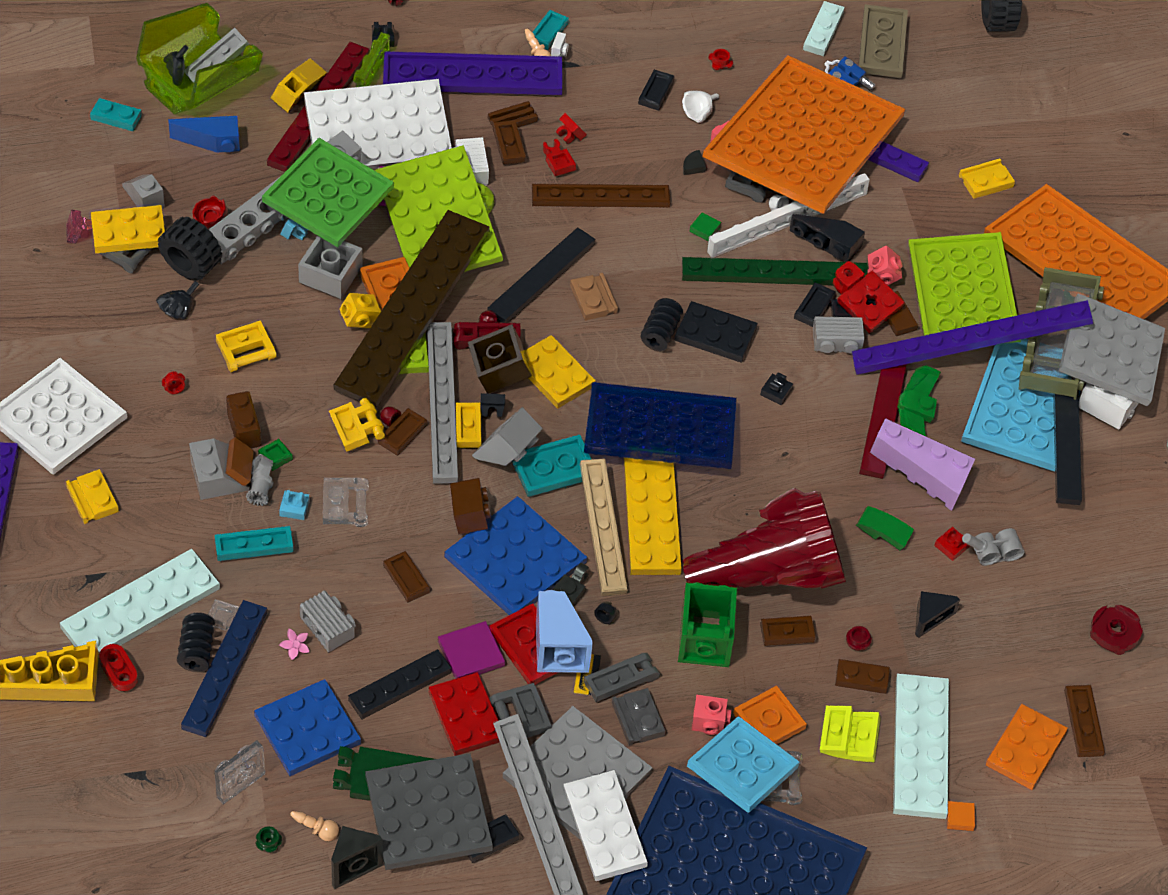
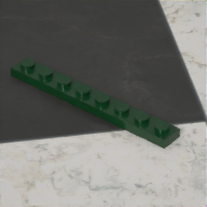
(761, 271)

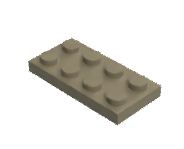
(883, 40)

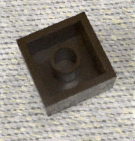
(499, 359)

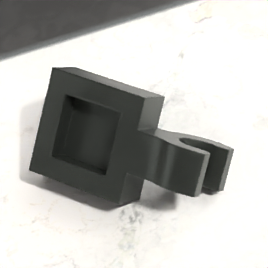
(574, 586)

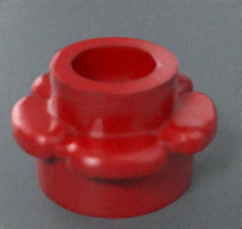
(173, 382)

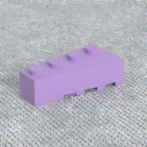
(923, 461)

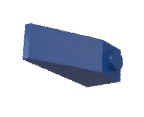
(210, 133)

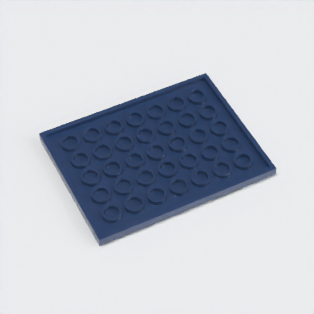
(711, 846)

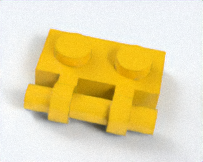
(349, 427)

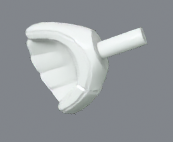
(698, 104)

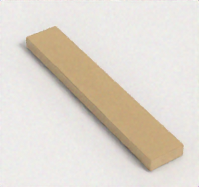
(603, 527)

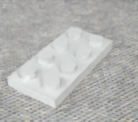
(605, 825)

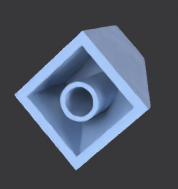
(560, 635)

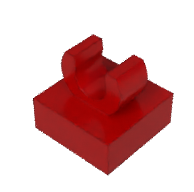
(570, 127)
(951, 543)

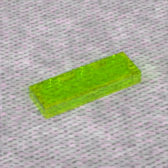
(373, 61)

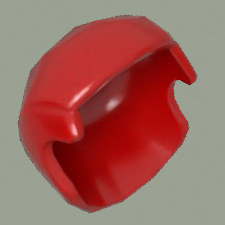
(210, 211)

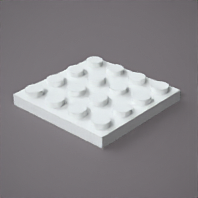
(58, 415)

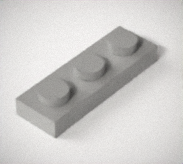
(225, 49)

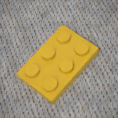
(127, 228)
(557, 372)

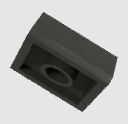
(355, 855)

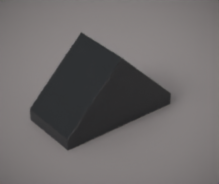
(933, 610)

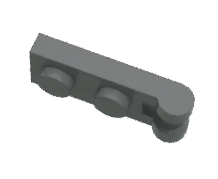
(621, 677)

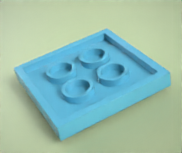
(743, 764)

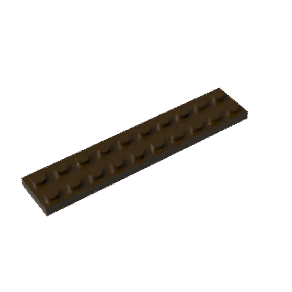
(411, 308)

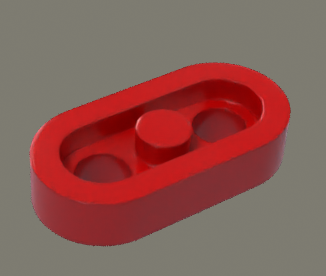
(119, 669)

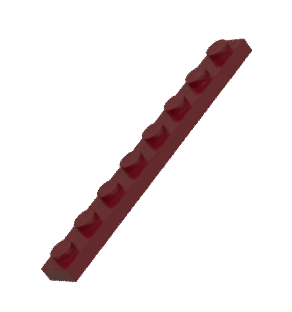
(298, 133)

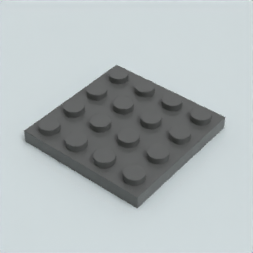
(428, 811)

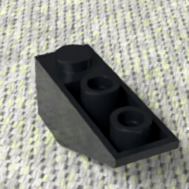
(830, 235)

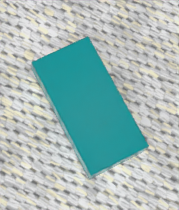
(548, 28)

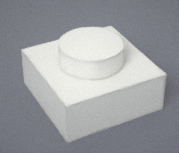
(559, 45)

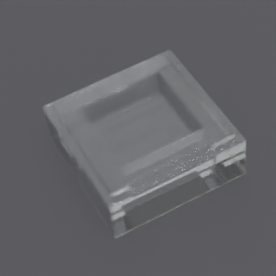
(223, 614)

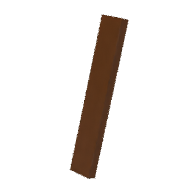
(600, 195)

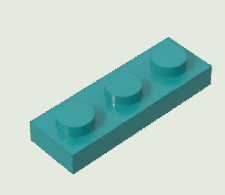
(253, 543)

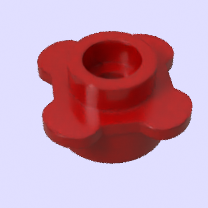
(720, 59)

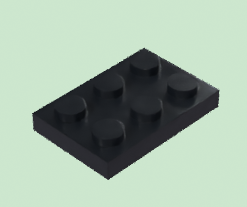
(716, 331)

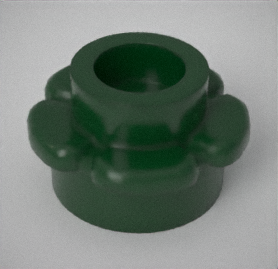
(268, 833)

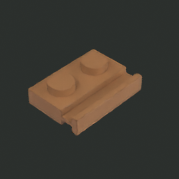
(593, 296)

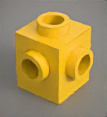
(360, 310)

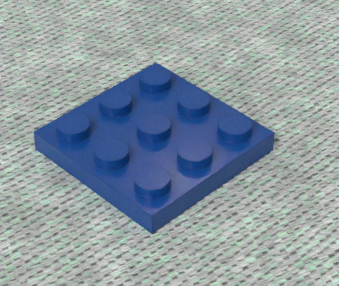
(307, 727)

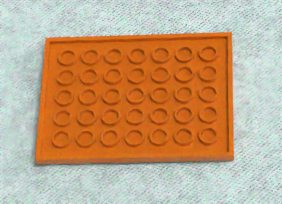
(804, 134)

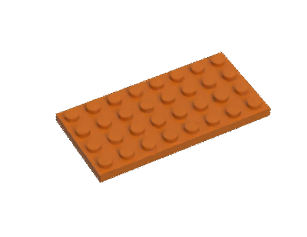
(1062, 236)

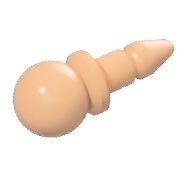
(537, 49)
(327, 830)

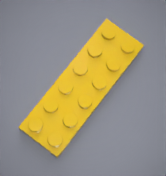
(652, 517)

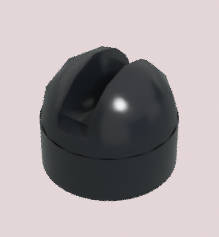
(605, 618)

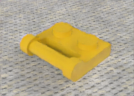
(242, 340)

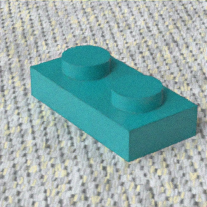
(116, 114)

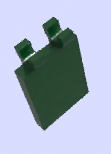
(366, 760)

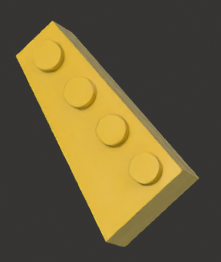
(51, 676)

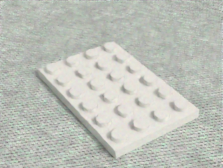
(385, 120)

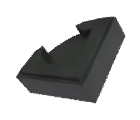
(694, 163)

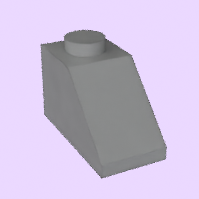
(145, 191)

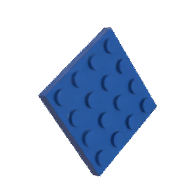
(515, 556)

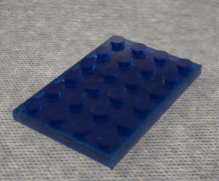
(661, 425)

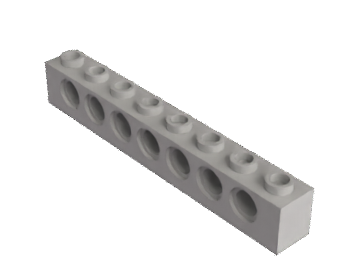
(253, 212)

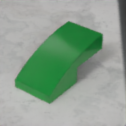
(881, 524)

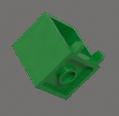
(703, 641)

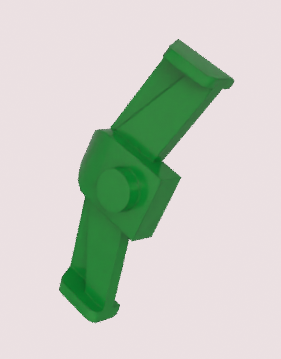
(915, 403)

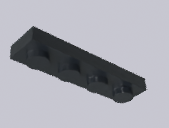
(399, 684)

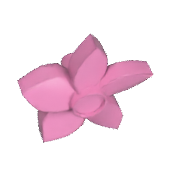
(294, 643)

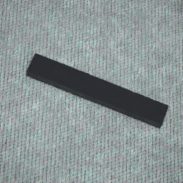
(541, 275)
(1067, 449)

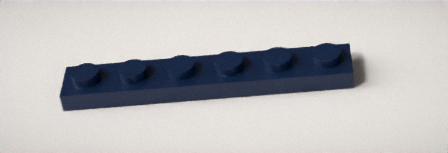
(224, 668)

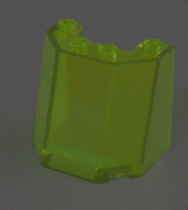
(197, 30)

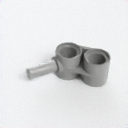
(989, 550)

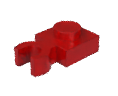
(558, 160)

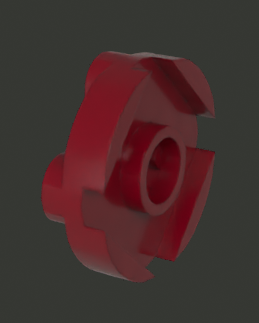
(1108, 638)

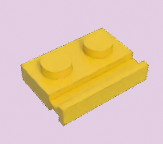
(986, 178)
(92, 496)

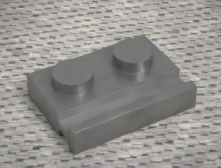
(638, 716)

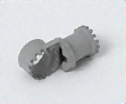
(260, 480)

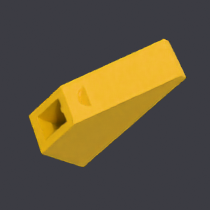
(297, 82)

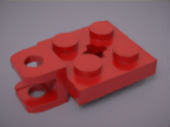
(856, 289)

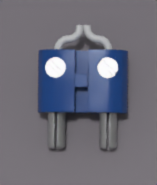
(849, 72)

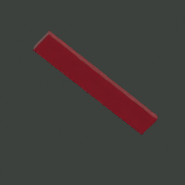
(884, 408)

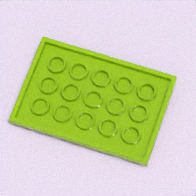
(424, 194)
(961, 281)

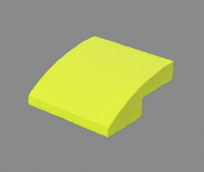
(850, 733)

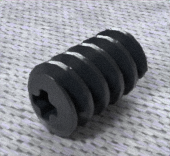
(661, 324)
(196, 642)

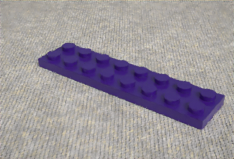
(477, 72)

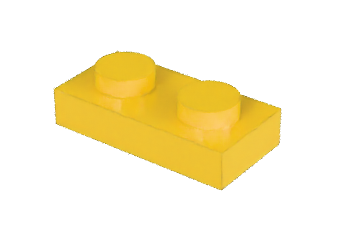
(468, 425)

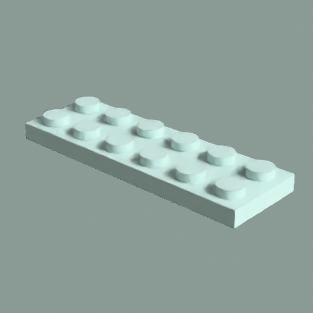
(142, 603)
(921, 746)

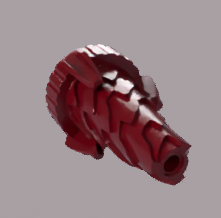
(787, 549)

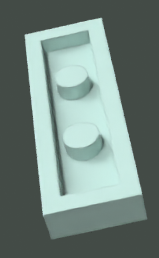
(823, 28)

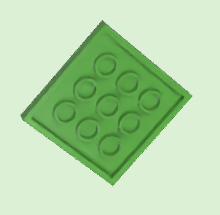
(328, 192)

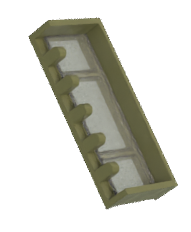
(1045, 351)

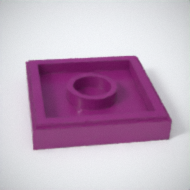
(471, 650)

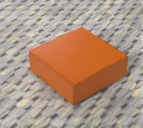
(961, 816)

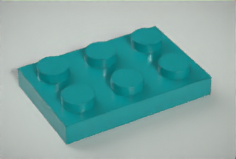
(551, 465)

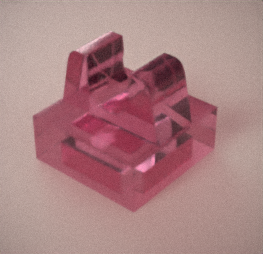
(77, 227)

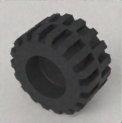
(1001, 14)
(190, 248)

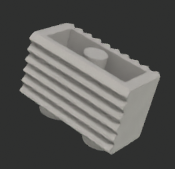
(838, 334)
(327, 620)

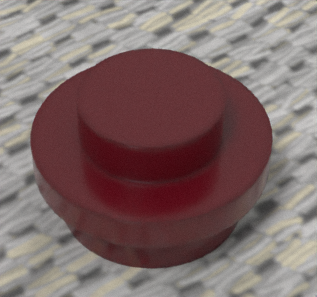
(858, 638)

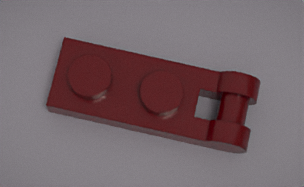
(477, 330)

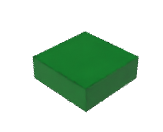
(705, 226)
(277, 453)

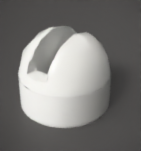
(778, 201)

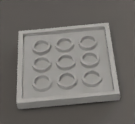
(1114, 352)
(579, 750)

